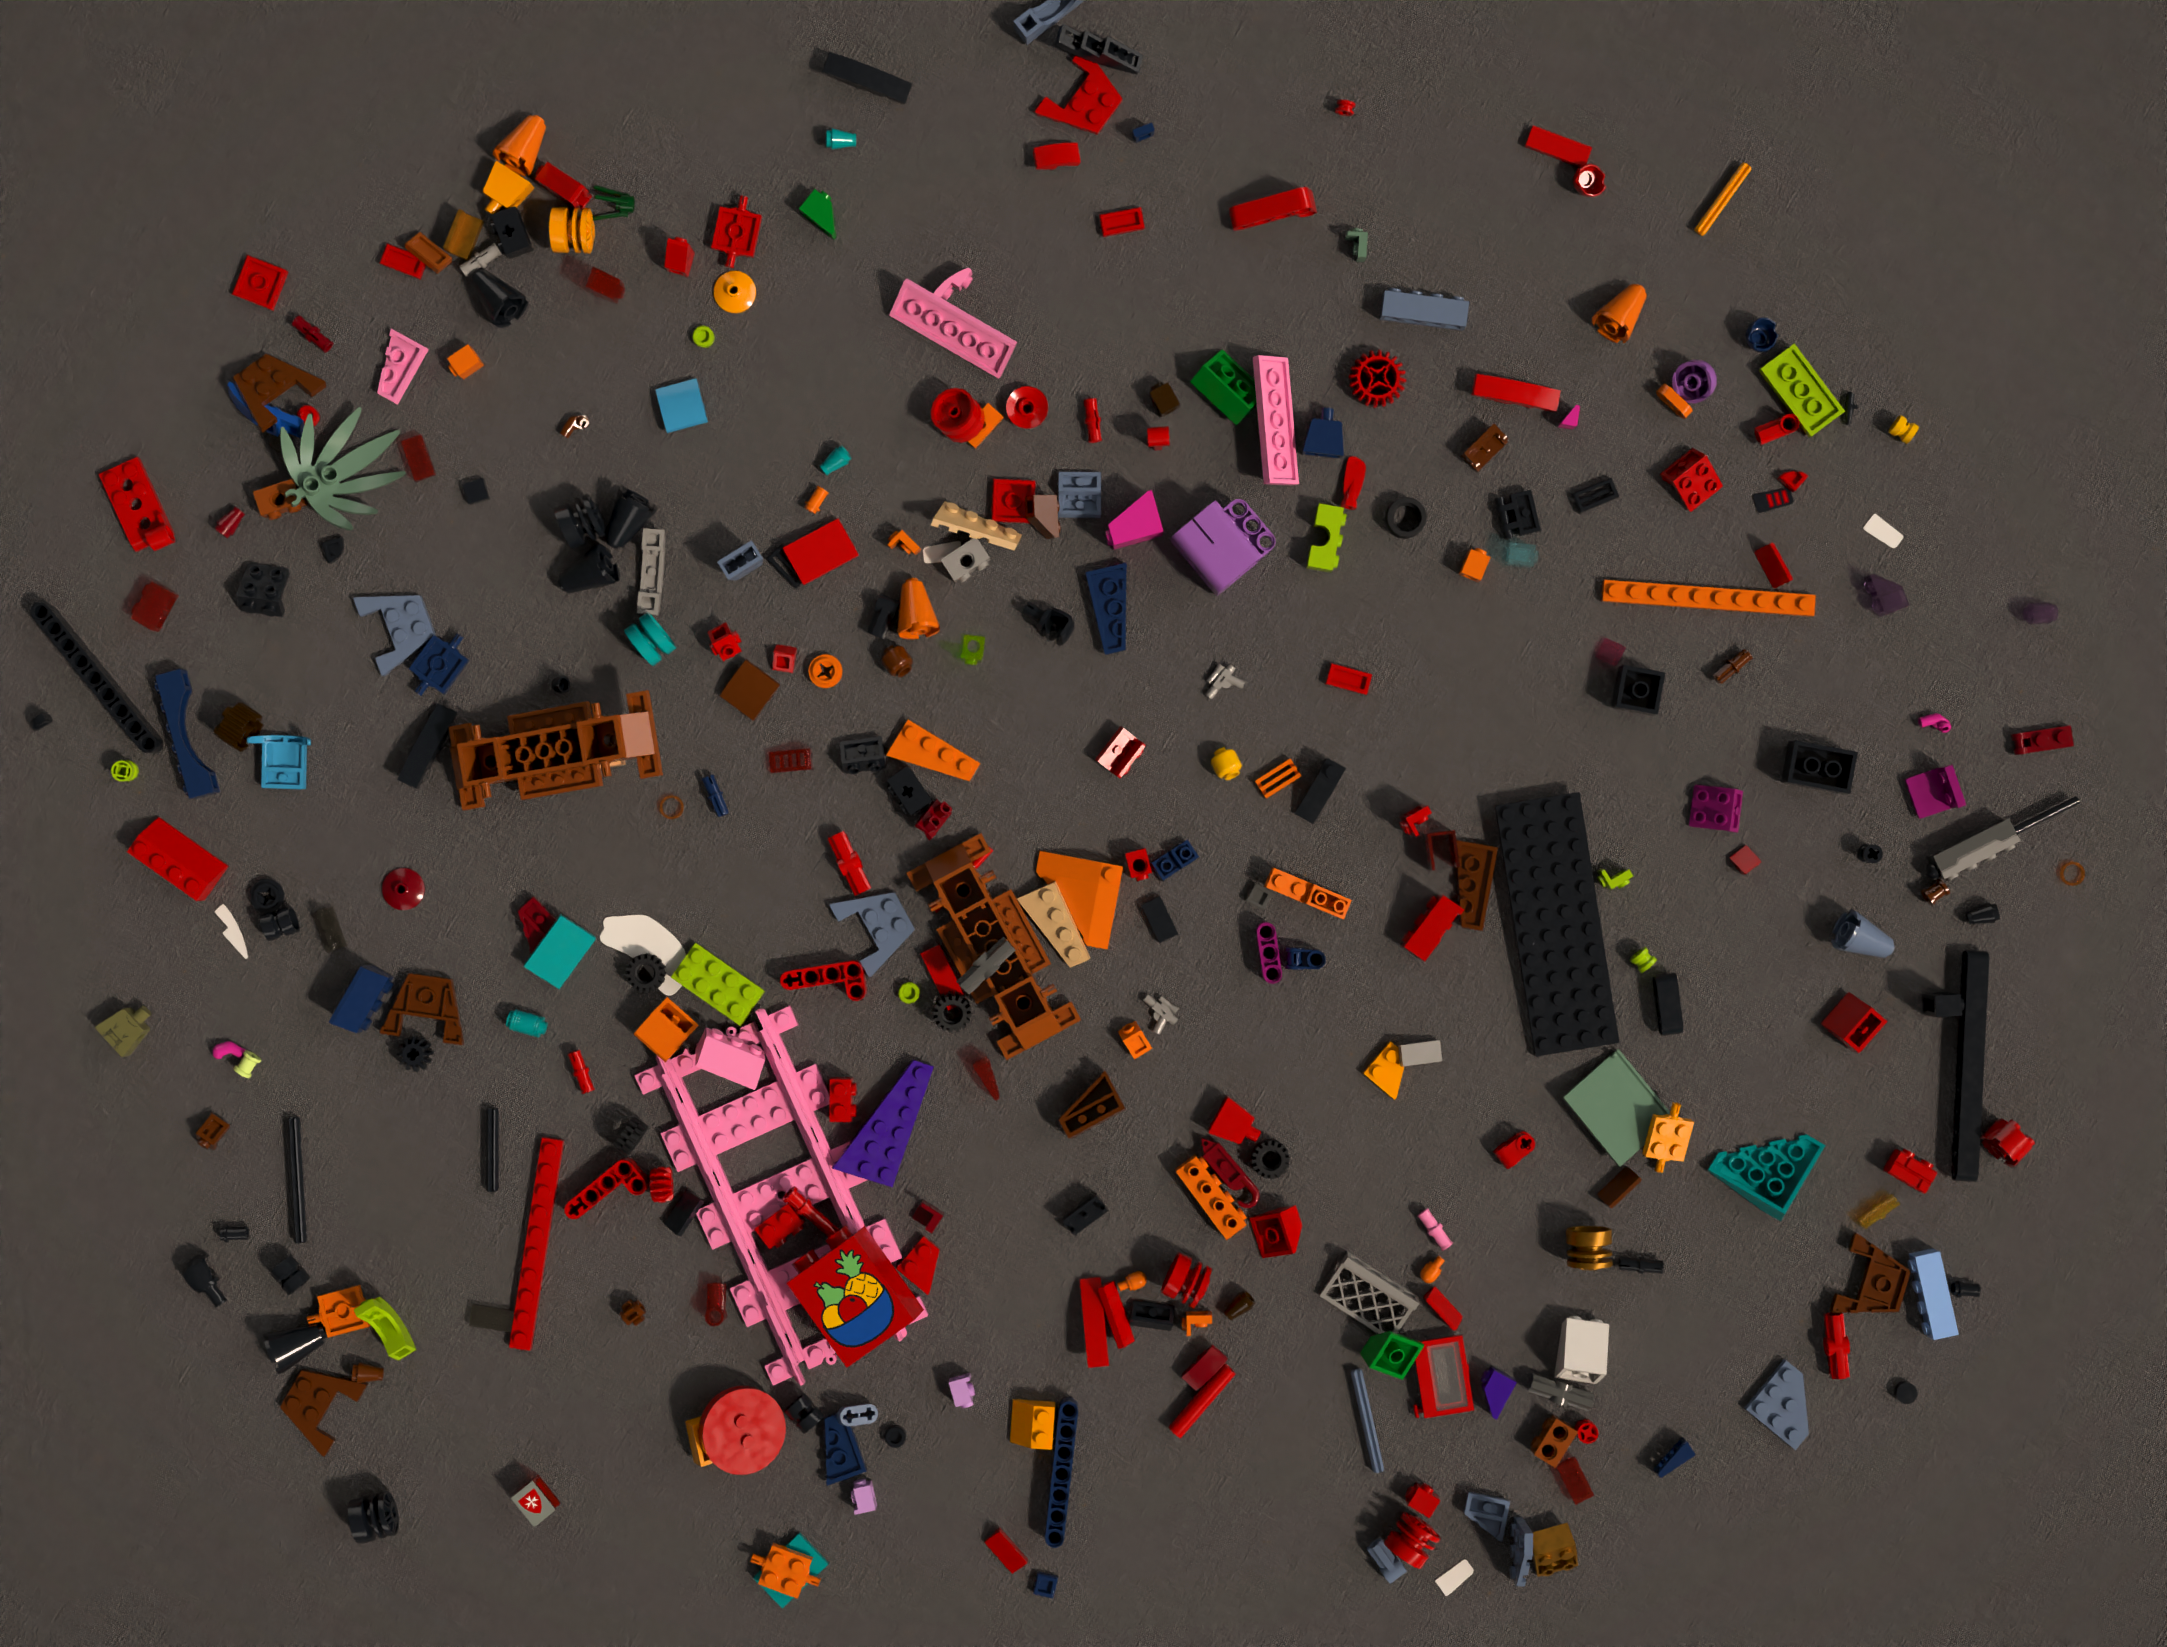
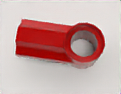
(1775, 429)
(1158, 437)

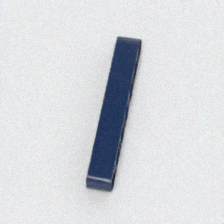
(1061, 1482)

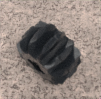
(413, 1061)

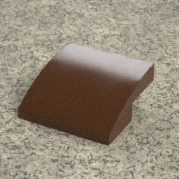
(750, 690)

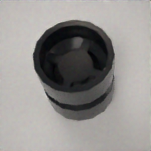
(274, 924)
(290, 1275)
(809, 1418)

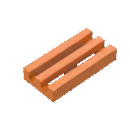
(1293, 769)

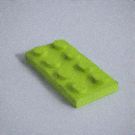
(1801, 390)
(718, 984)

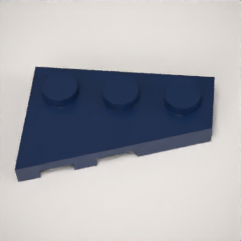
(842, 1451)

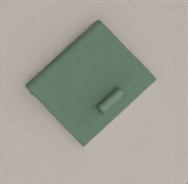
(1616, 1106)

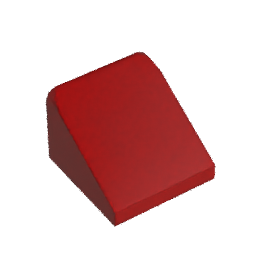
(784, 658)
(1745, 860)

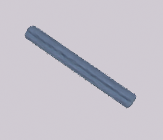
(1367, 1420)

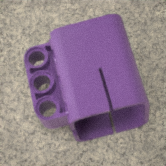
(1221, 545)

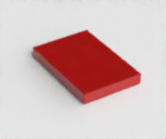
(820, 552)

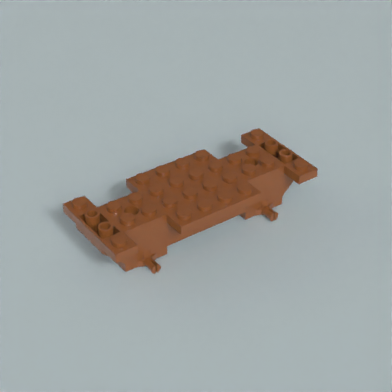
(554, 750)
(976, 927)

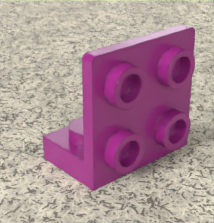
(1935, 791)
(1716, 808)

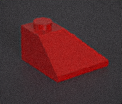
(1277, 1231)

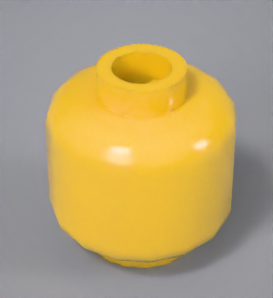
(1226, 763)

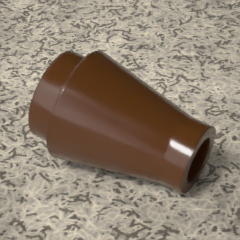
(366, 1373)

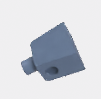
(741, 561)

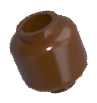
(897, 661)

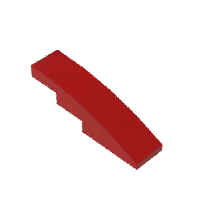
(1516, 392)
(1094, 1323)

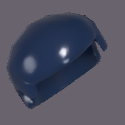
(1761, 334)

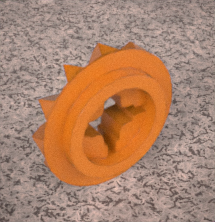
(827, 661)

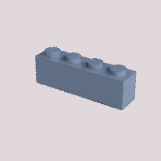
(1424, 310)

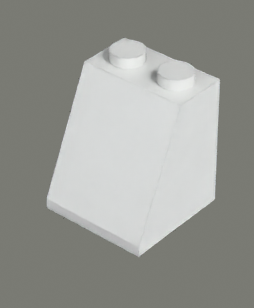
(1582, 1350)

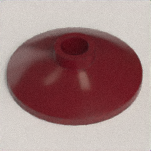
(413, 891)

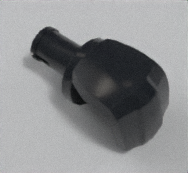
(1051, 620)
(200, 1279)

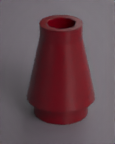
(228, 523)

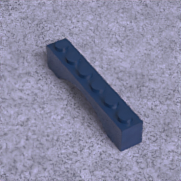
(175, 692)

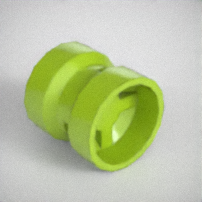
(128, 773)

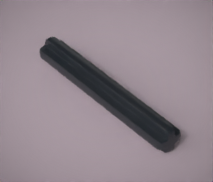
(492, 1149)

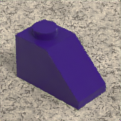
(1496, 1389)

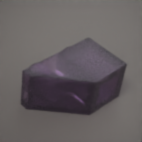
(1885, 594)

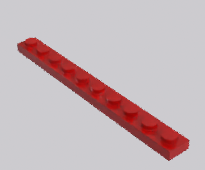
(536, 1243)

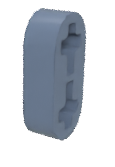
(857, 1409)

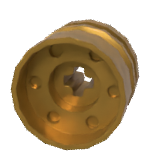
(1589, 1250)

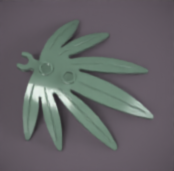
(321, 481)

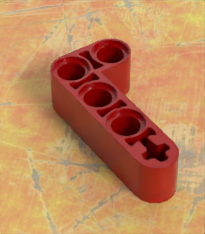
(1273, 208)
(823, 979)
(603, 1190)

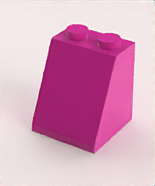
(1135, 524)

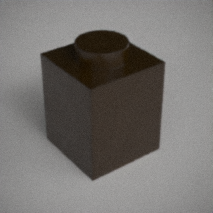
(1164, 399)

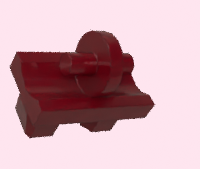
(934, 818)

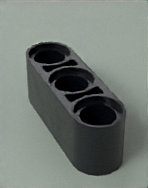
(1667, 1004)

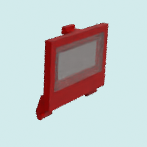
(1443, 1378)

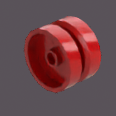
(957, 415)

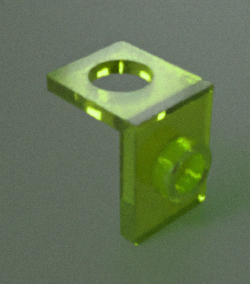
(970, 657)

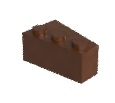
(1093, 1107)

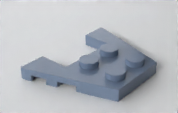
(406, 622)
(885, 922)

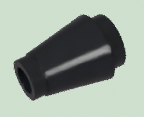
(1984, 914)

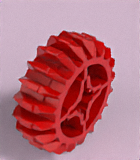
(1384, 385)

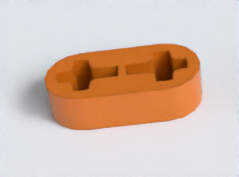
(1674, 401)

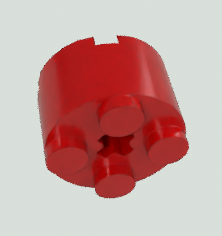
(2007, 1141)

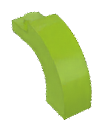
(388, 1326)

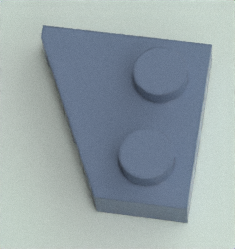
(1487, 1512)

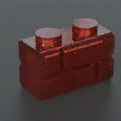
(154, 606)

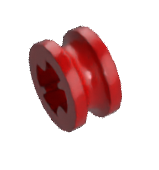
(1345, 107)

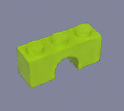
(1330, 519)

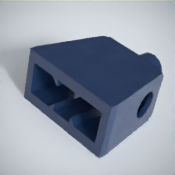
(1324, 436)

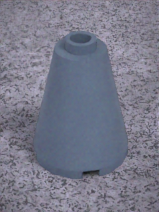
(1860, 936)

